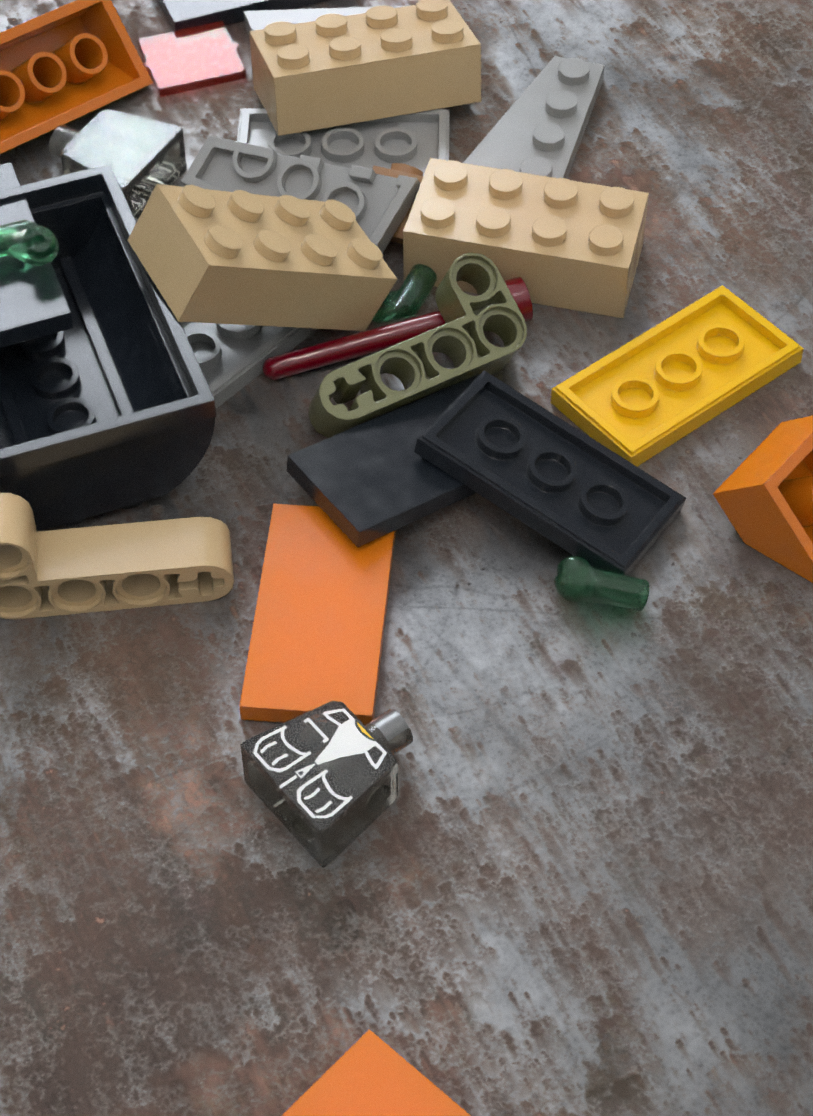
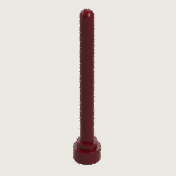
(374, 339)

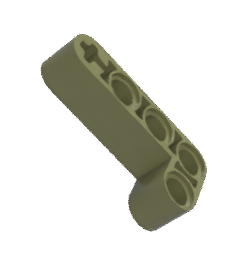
(413, 359)

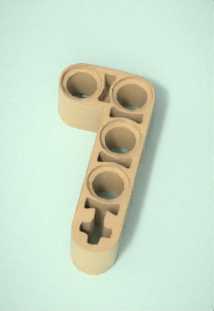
(108, 564)

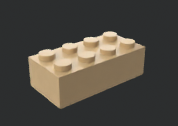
(365, 66)
(560, 235)
(260, 259)

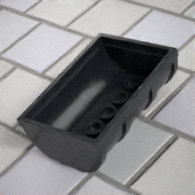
(119, 399)

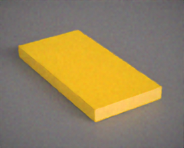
(676, 376)

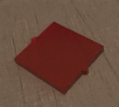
(191, 58)

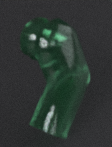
(28, 242)
(409, 298)
(584, 584)

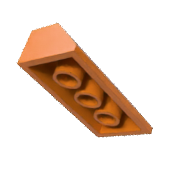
(64, 69)

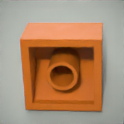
(773, 497)

